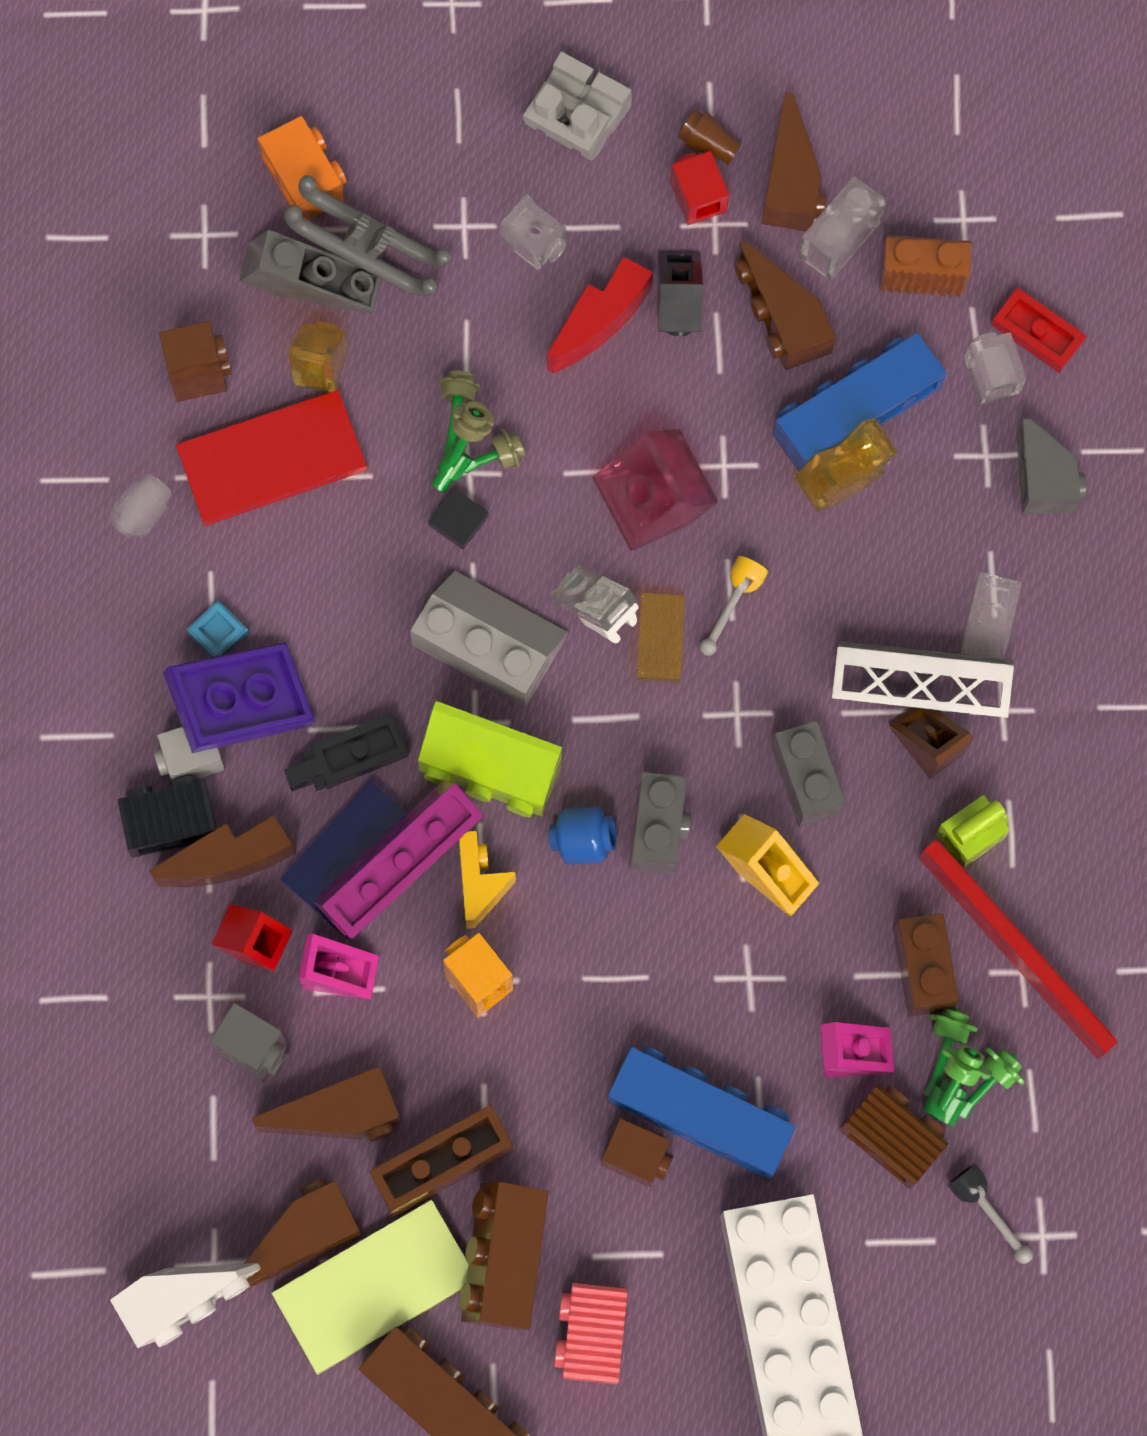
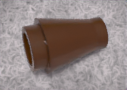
(706, 134)

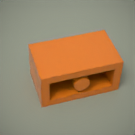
(296, 152)

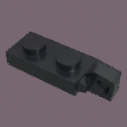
(349, 755)

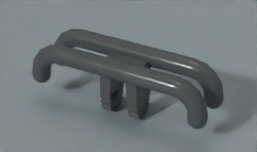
(364, 240)

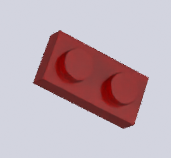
(1038, 330)

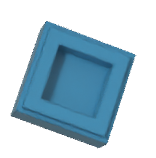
(217, 630)

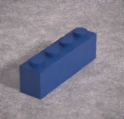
(871, 390)
(700, 1112)

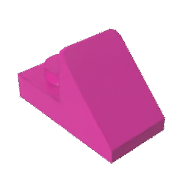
(856, 1050)

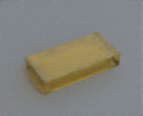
(660, 637)

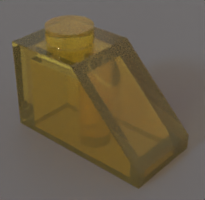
(318, 356)

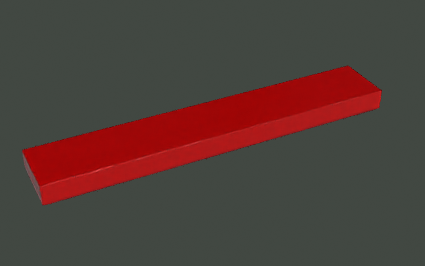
(1018, 949)

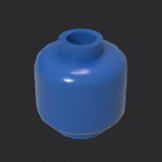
(583, 835)

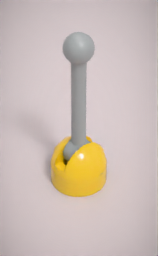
(745, 577)

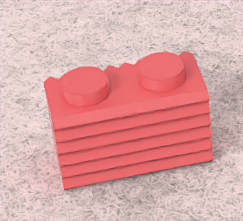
(593, 1333)

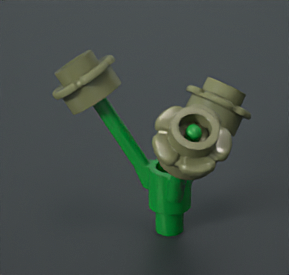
(471, 424)

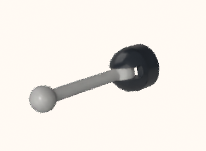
(971, 1188)

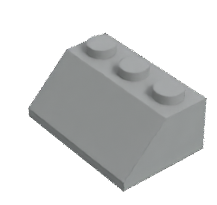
(487, 637)

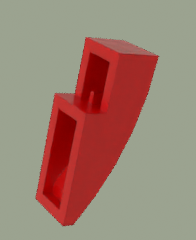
(600, 314)

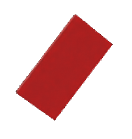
(271, 457)

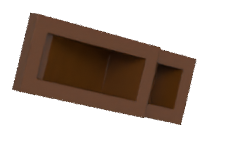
(225, 858)

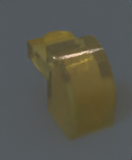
(848, 468)

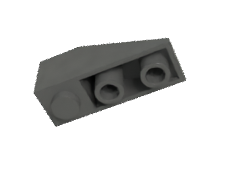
(307, 274)

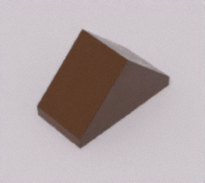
(931, 738)

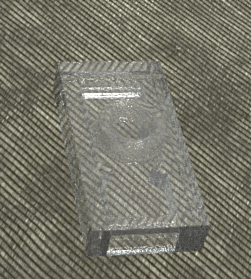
(991, 616)

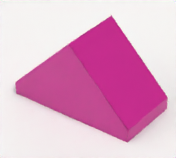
(337, 968)

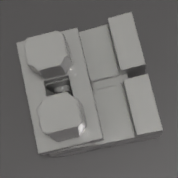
(577, 107)

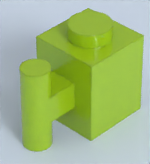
(974, 830)

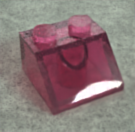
(654, 488)

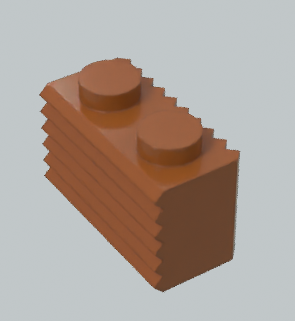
(925, 265)

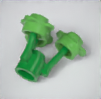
(964, 1067)

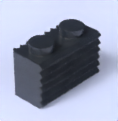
(166, 816)

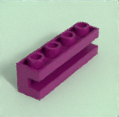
(398, 858)

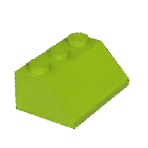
(489, 760)

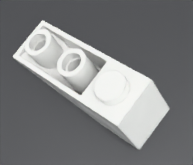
(168, 1298)

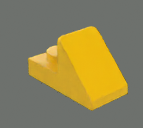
(484, 890)

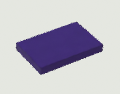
(238, 697)

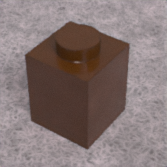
(637, 1154)

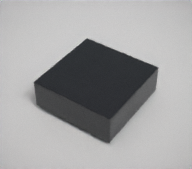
(458, 518)

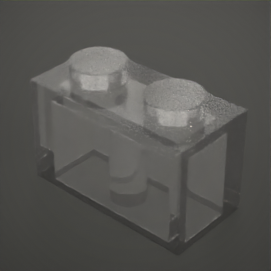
(842, 228)

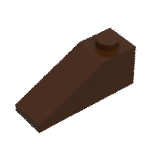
(795, 177)
(343, 1110)
(304, 1231)

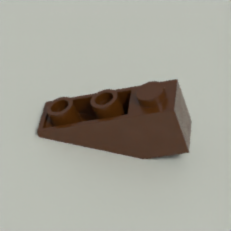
(790, 313)

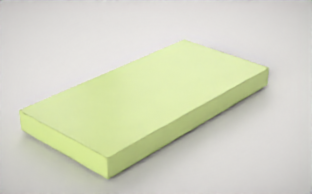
(373, 1287)

